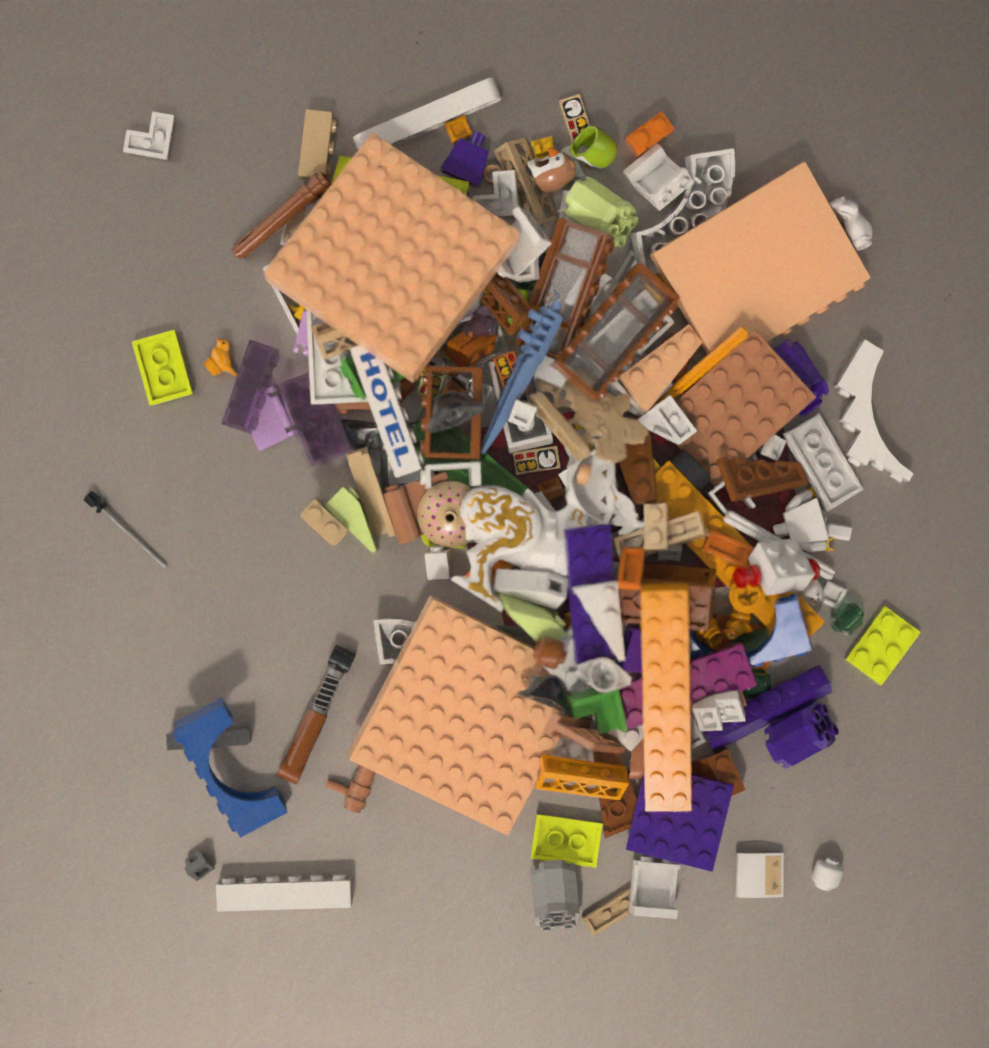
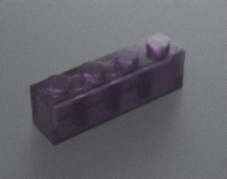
(250, 387)

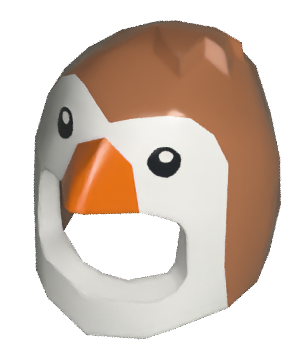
(552, 171)

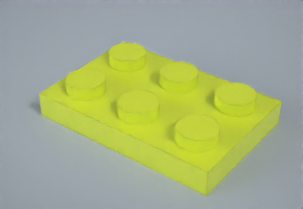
(162, 367)
(882, 645)
(566, 840)

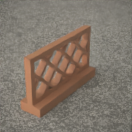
(578, 729)

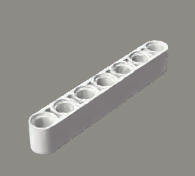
(434, 114)

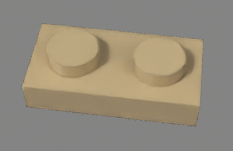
(656, 527)

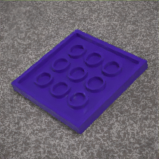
(683, 836)

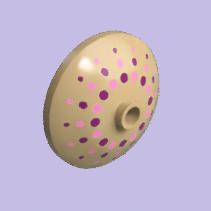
(432, 512)

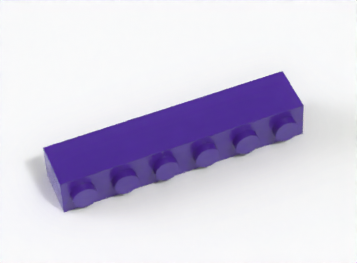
(773, 706)

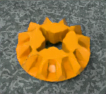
(740, 604)

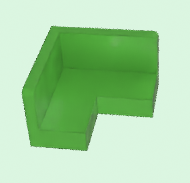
(604, 705)

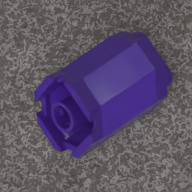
(802, 365)
(801, 734)

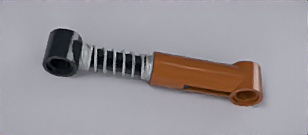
(315, 717)

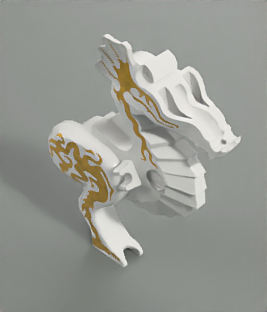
(526, 531)

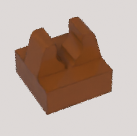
(552, 489)

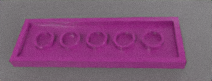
(708, 675)

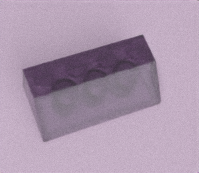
(315, 426)

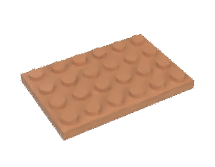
(741, 404)

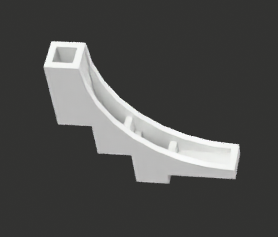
(858, 416)

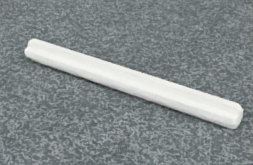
(763, 536)

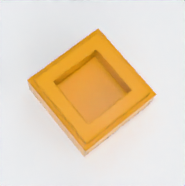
(458, 129)

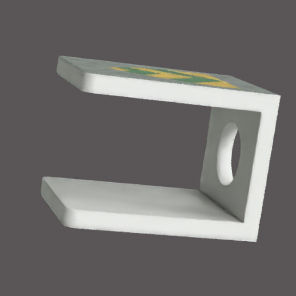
(717, 504)

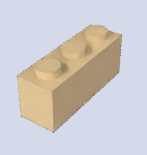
(317, 143)

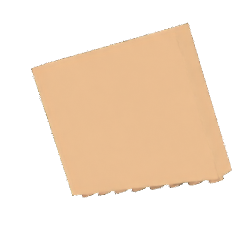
(762, 262)

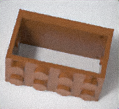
(427, 403)
(700, 592)

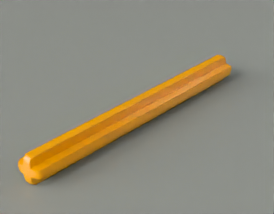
(705, 364)

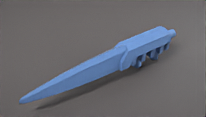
(526, 365)

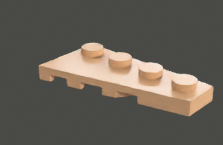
(655, 371)

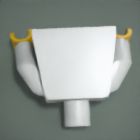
(804, 523)

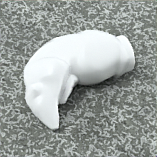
(855, 223)

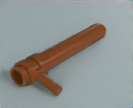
(308, 193)

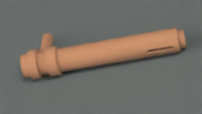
(357, 791)

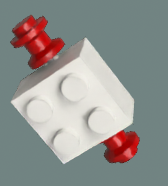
(778, 567)

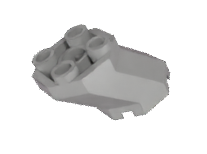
(555, 895)

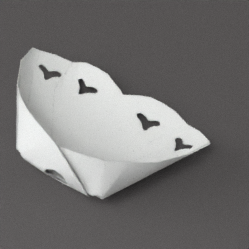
(589, 497)

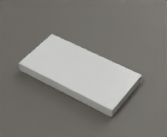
(822, 462)

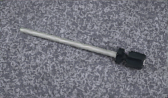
(93, 500)

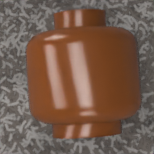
(550, 653)

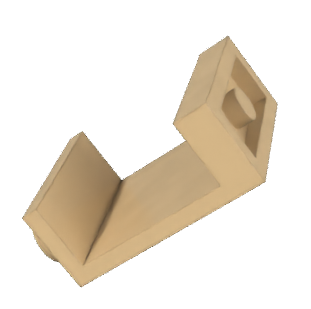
(324, 522)

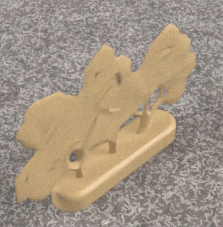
(599, 418)

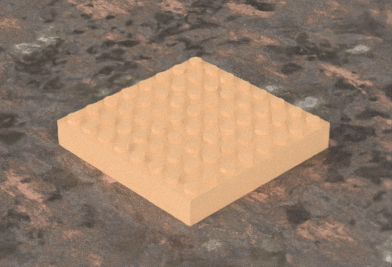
(392, 257)
(455, 720)

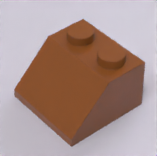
(719, 767)

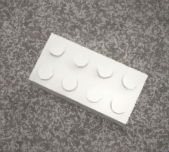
(519, 437)

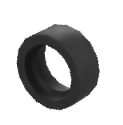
(690, 469)

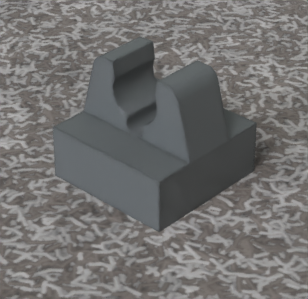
(199, 867)

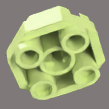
(601, 210)

